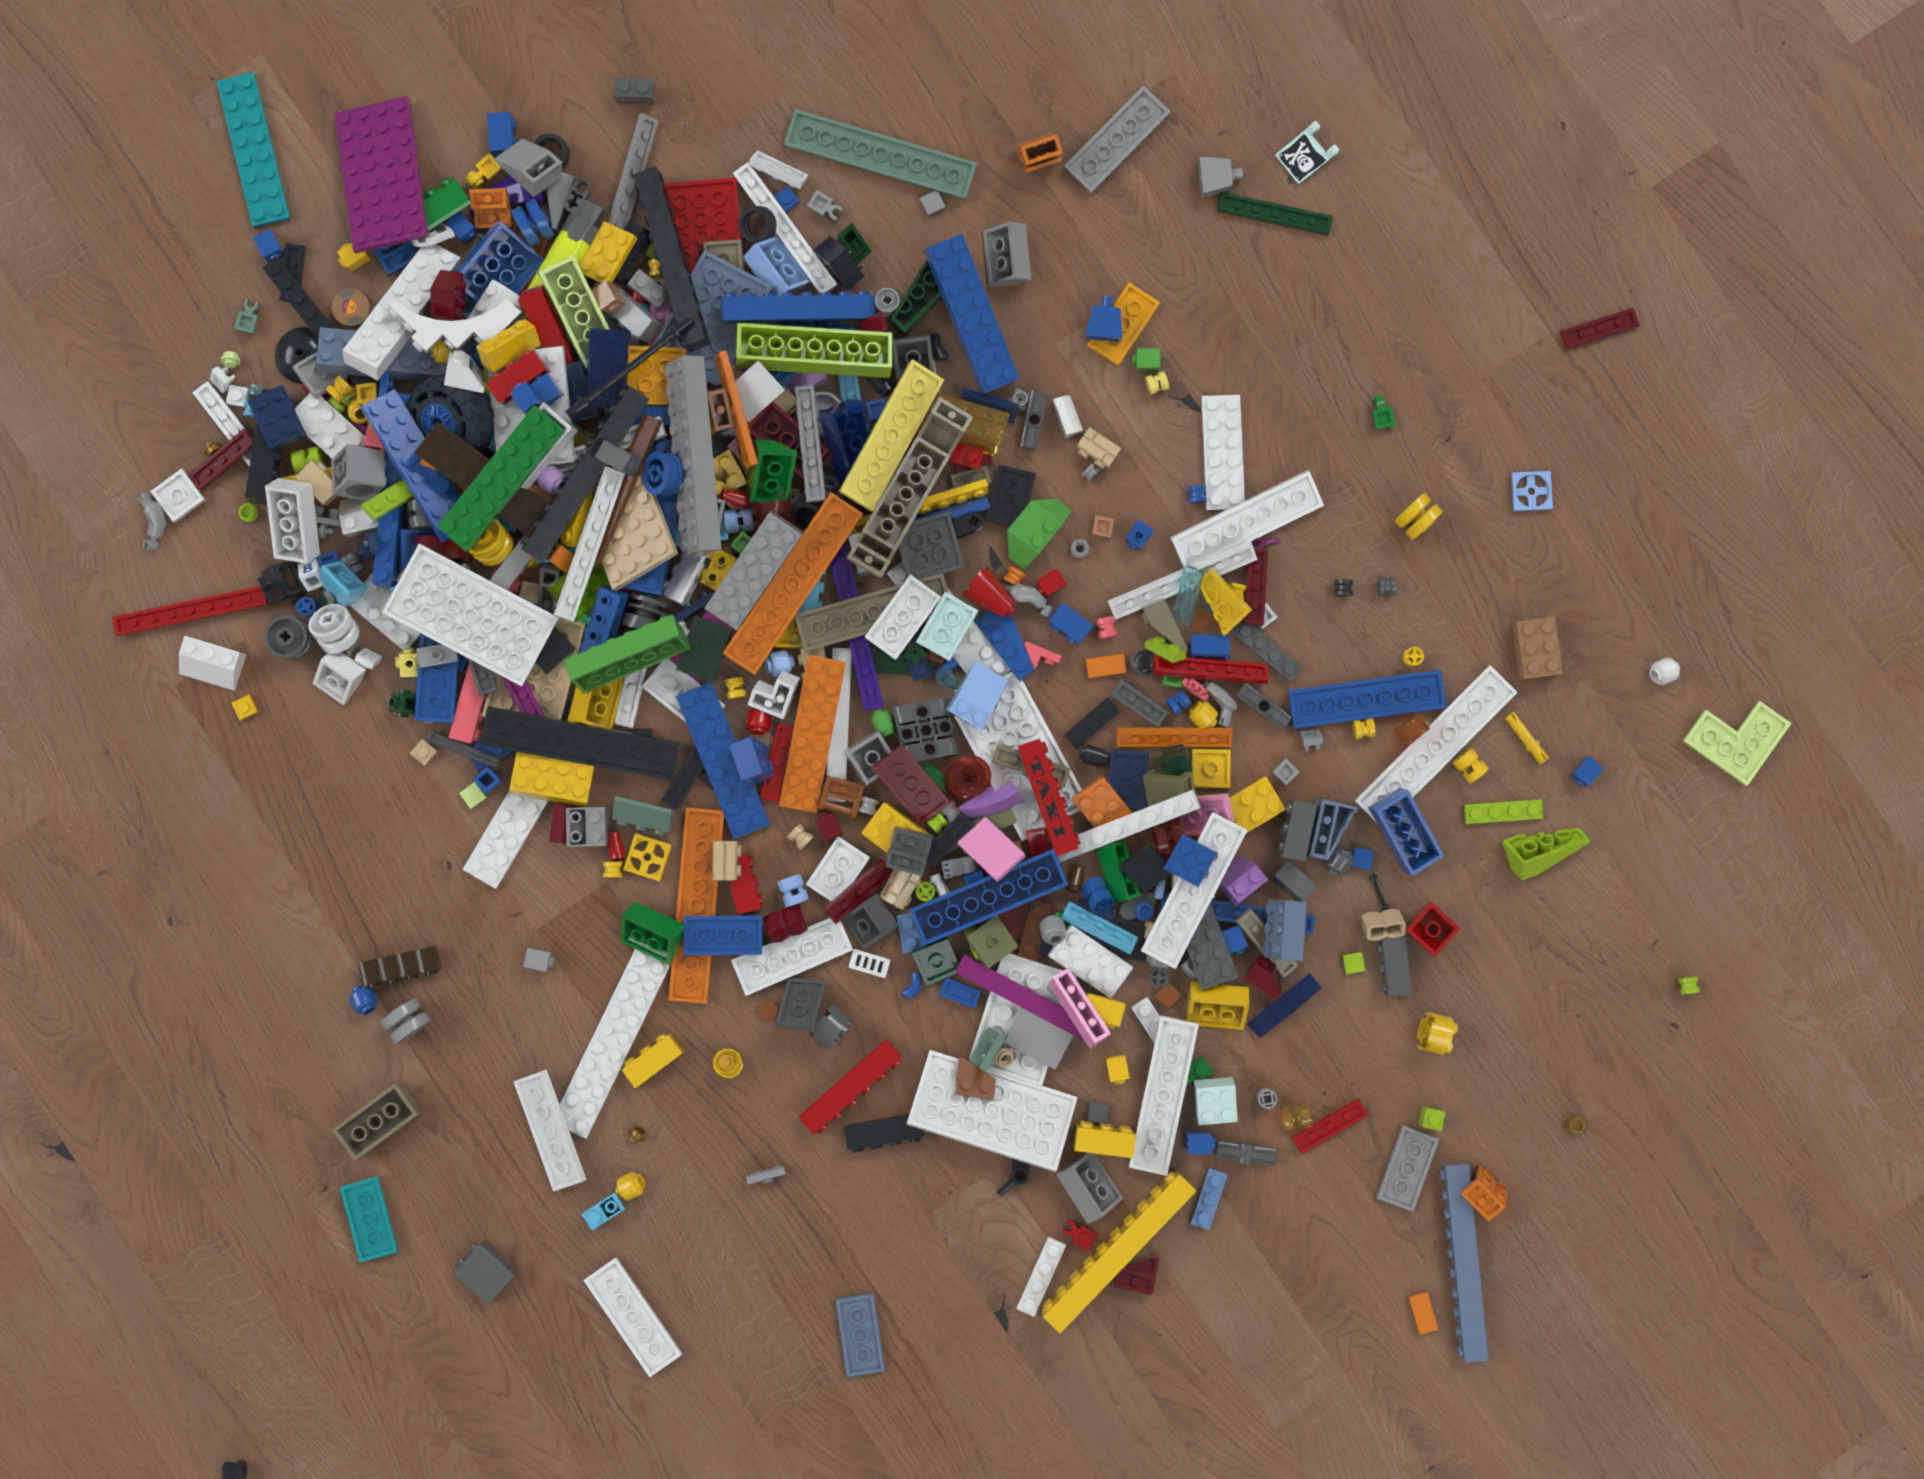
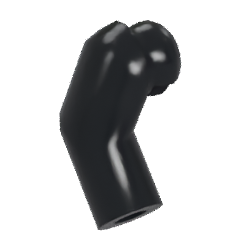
(936, 347)

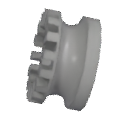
(1090, 472)

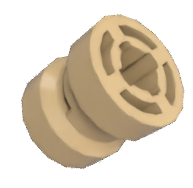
(802, 838)

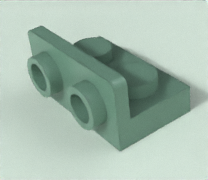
(987, 1048)

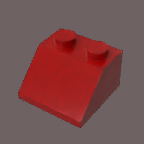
(1432, 928)

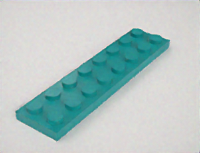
(253, 150)

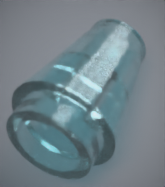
(946, 679)

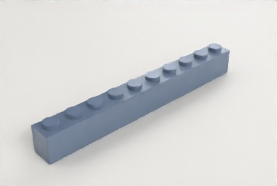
(1465, 1264)

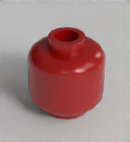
(758, 722)

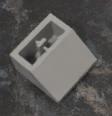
(587, 826)

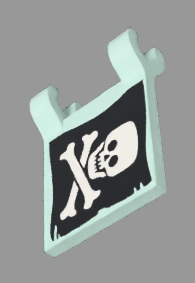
(1305, 154)

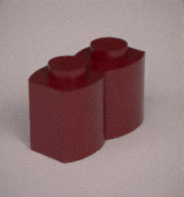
(785, 923)

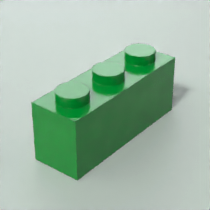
(1117, 882)

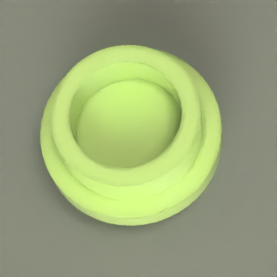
(230, 359)

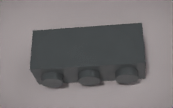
(1394, 966)

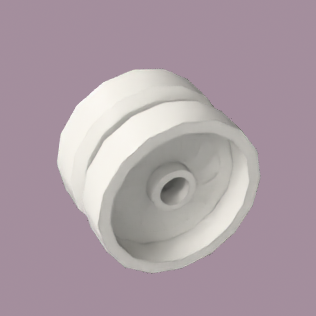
(334, 628)

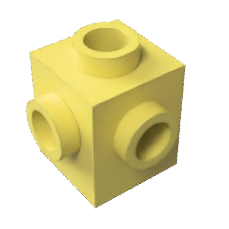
(407, 669)

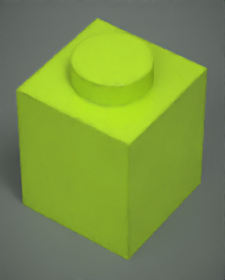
(1431, 1118)

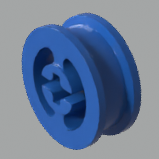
(662, 473)

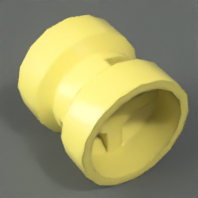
(1157, 382)

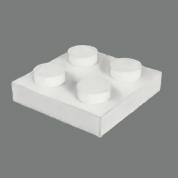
(178, 495)

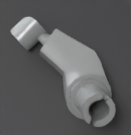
(156, 519)
(1030, 594)
(1224, 700)

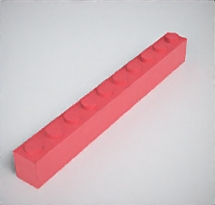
(470, 705)

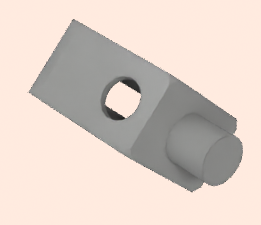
(1216, 175)

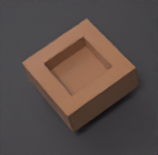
(1102, 526)

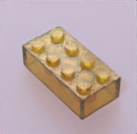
(986, 427)

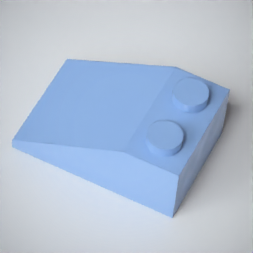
(977, 695)

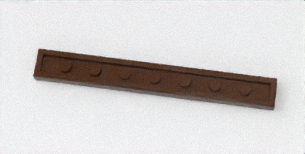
(639, 447)

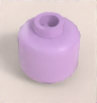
(550, 479)

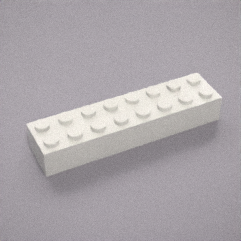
(383, 335)

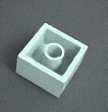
(1215, 1101)

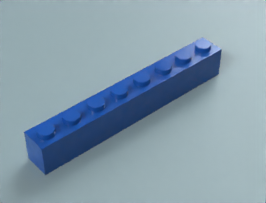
(796, 308)

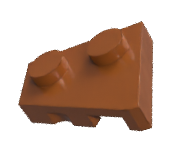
(973, 1081)

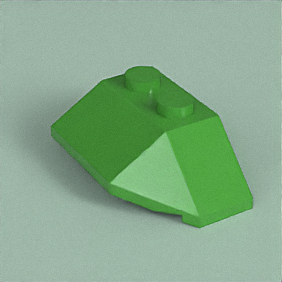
(1035, 529)

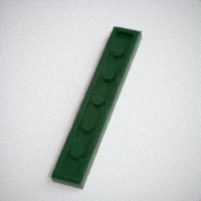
(1274, 213)

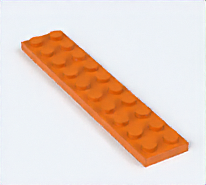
(792, 583)
(696, 898)

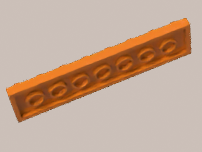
(812, 733)

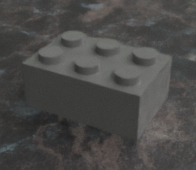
(1296, 830)

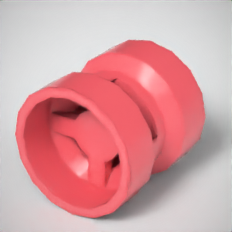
(1106, 627)

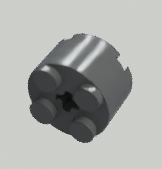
(831, 1027)

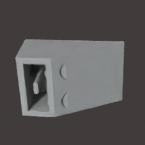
(530, 166)

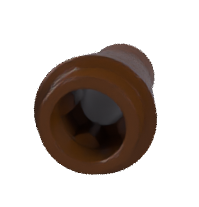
(1075, 878)

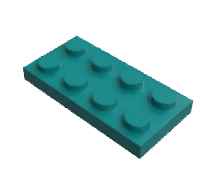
(369, 1219)

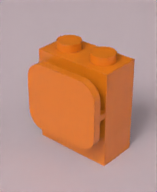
(1039, 152)

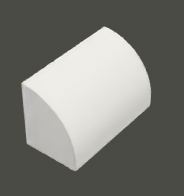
(1067, 416)

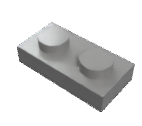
(647, 288)

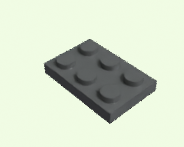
(801, 1004)

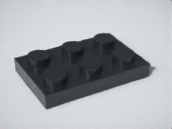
(1009, 495)

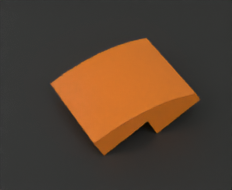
(491, 206)

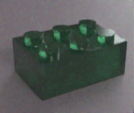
(707, 644)

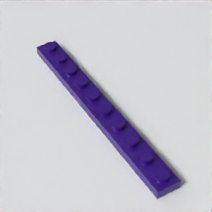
(859, 646)

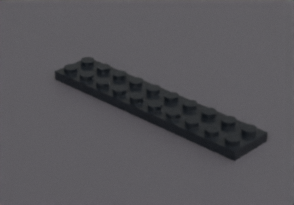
(579, 743)

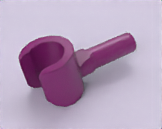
(1266, 542)

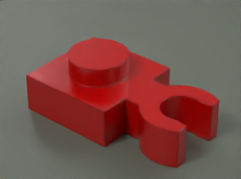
(1082, 1236)

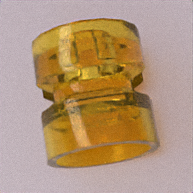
(1300, 1112)

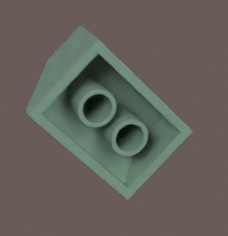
(643, 815)

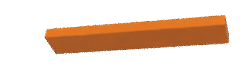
(736, 410)
(1174, 736)

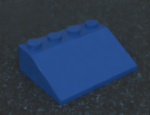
(501, 258)

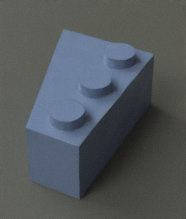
(1328, 825)

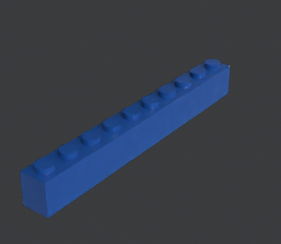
(388, 555)

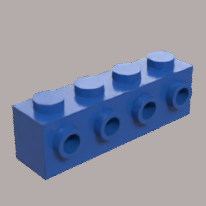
(604, 617)

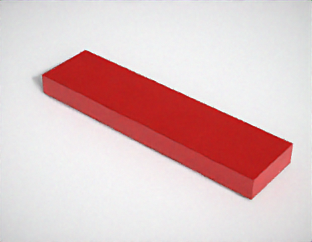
(778, 756)
(1329, 1125)

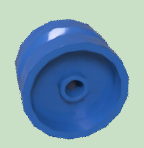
(535, 221)

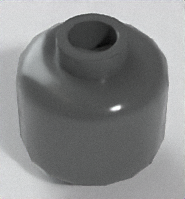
(1340, 861)

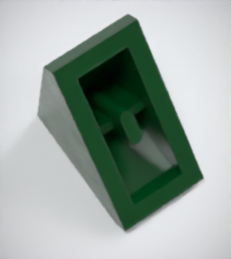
(852, 238)

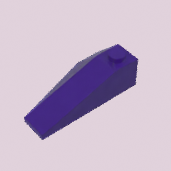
(517, 194)

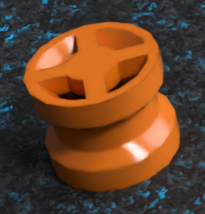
(1013, 576)

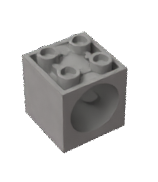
(358, 472)

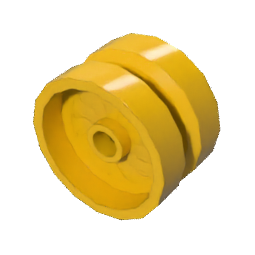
(1418, 516)
(493, 545)

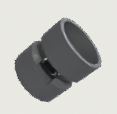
(417, 519)

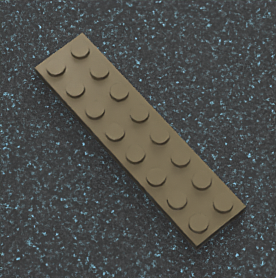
(852, 616)

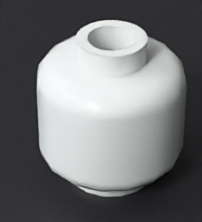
(1664, 671)

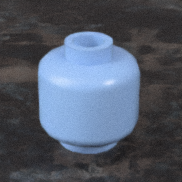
(778, 662)

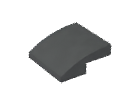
(909, 851)

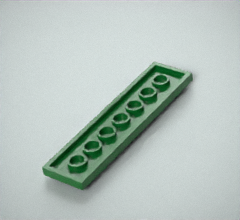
(501, 478)

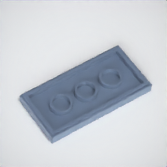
(860, 1334)

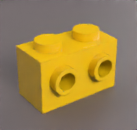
(717, 570)

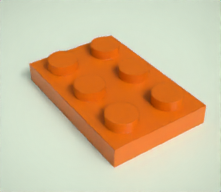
(1101, 803)

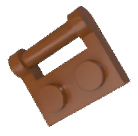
(842, 790)

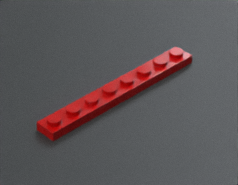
(189, 611)

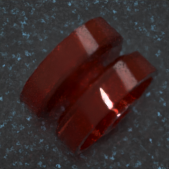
(1167, 837)

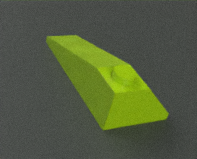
(1537, 853)

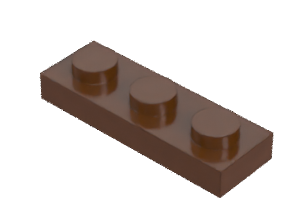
(1032, 936)

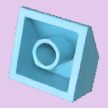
(342, 583)

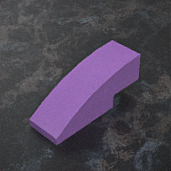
(992, 801)

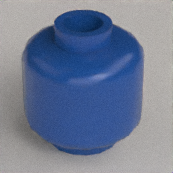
(363, 1000)

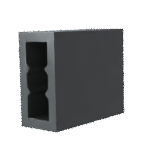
(485, 1272)

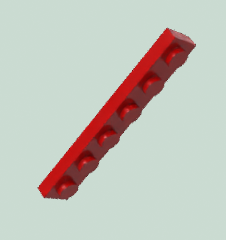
(1212, 669)

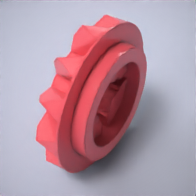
(1195, 688)

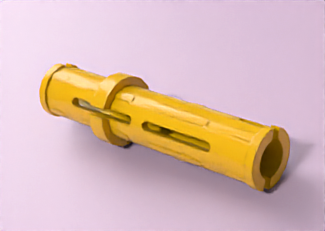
(1526, 737)

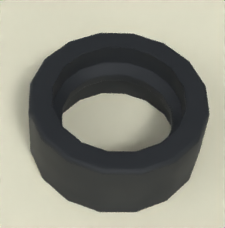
(548, 137)
(744, 227)
(800, 515)

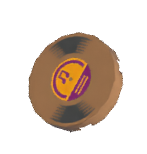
(351, 307)

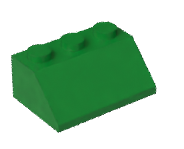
(444, 201)
(773, 474)
(651, 933)

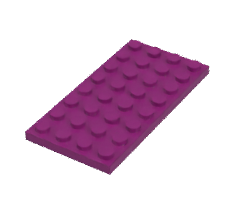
(381, 175)

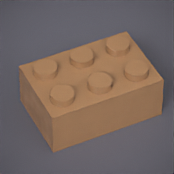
(1537, 648)

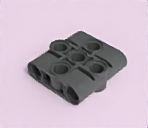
(934, 710)

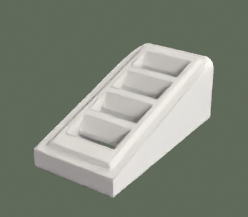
(883, 973)

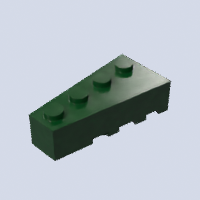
(918, 301)

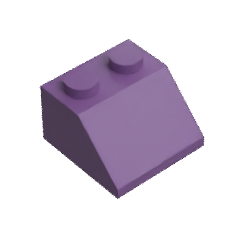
(1241, 880)

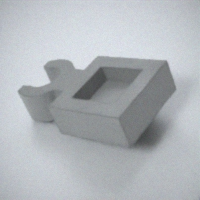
(821, 205)

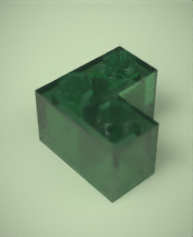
(1174, 760)

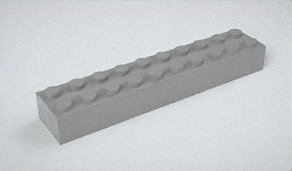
(693, 446)

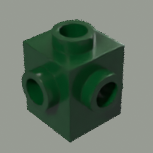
(402, 703)

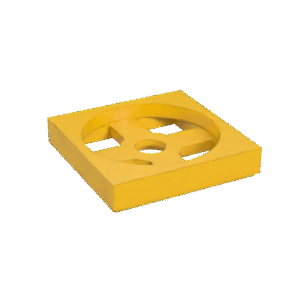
(654, 859)

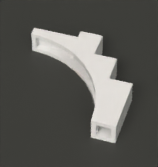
(456, 333)

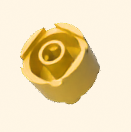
(1436, 1033)

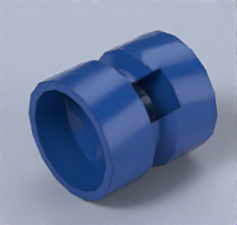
(1097, 895)

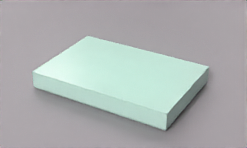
(947, 626)

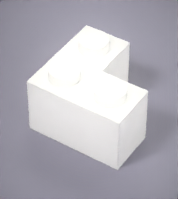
(775, 699)

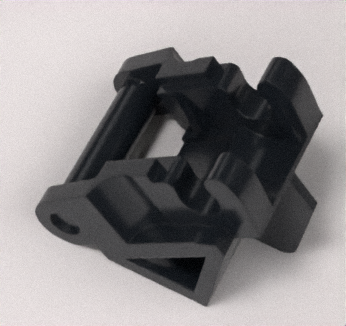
(275, 584)

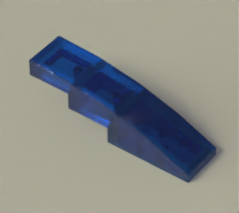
(1285, 1005)

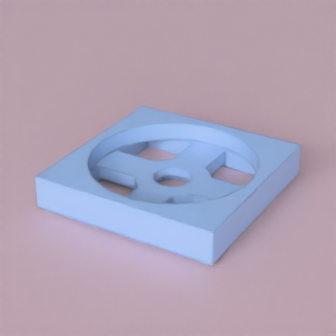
(1530, 478)

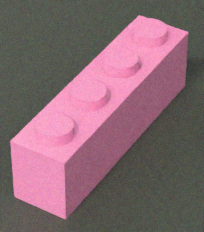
(1079, 1008)

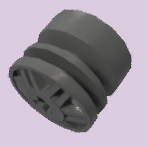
(645, 611)

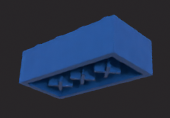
(1406, 831)

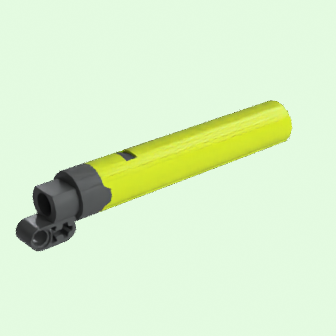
(572, 239)

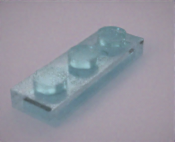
(1188, 595)

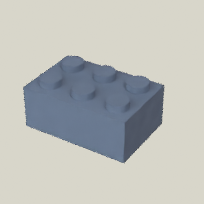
(1285, 929)

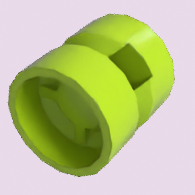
(301, 458)

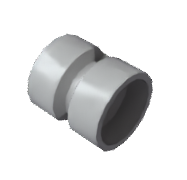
(887, 301)

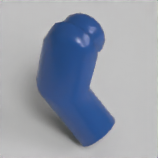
(914, 988)

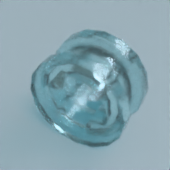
(255, 390)

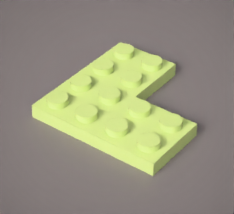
(1739, 751)

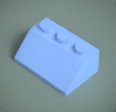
(776, 266)

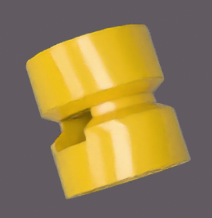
(1470, 765)

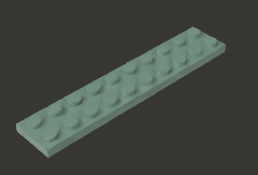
(880, 154)

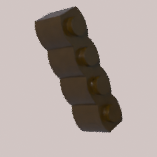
(400, 965)

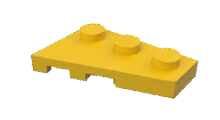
(1223, 600)

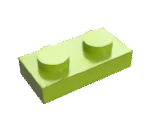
(1165, 649)

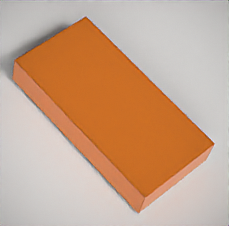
(1105, 666)
(1423, 1313)

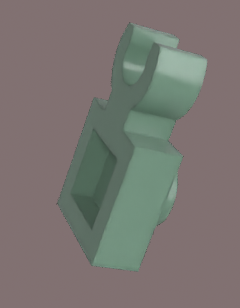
(247, 320)

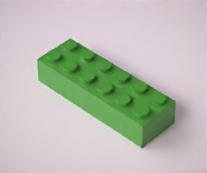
(627, 654)

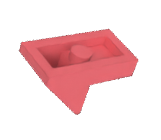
(1035, 652)

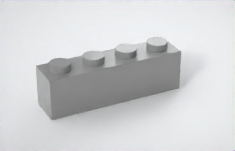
(634, 317)

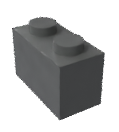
(635, 90)

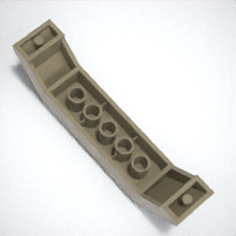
(909, 488)

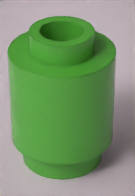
(882, 722)

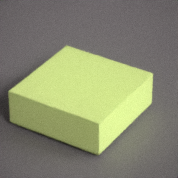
(473, 795)

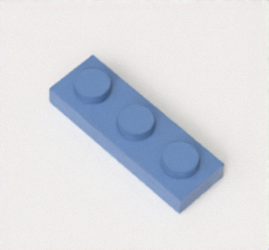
(1208, 1198)

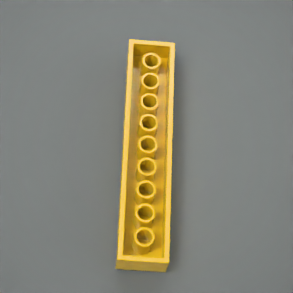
(1117, 1251)

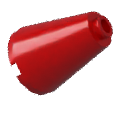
(990, 594)

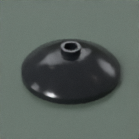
(288, 347)

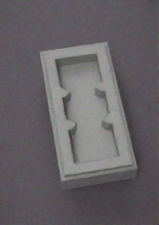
(436, 655)
(766, 1175)

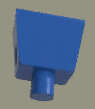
(1105, 322)

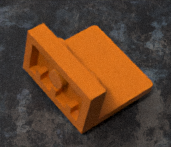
(1486, 1194)

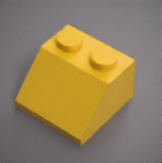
(1108, 1009)

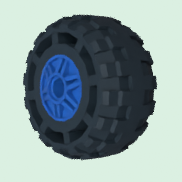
(458, 409)

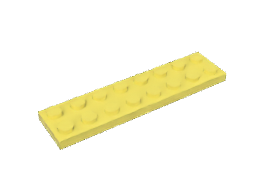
(891, 435)

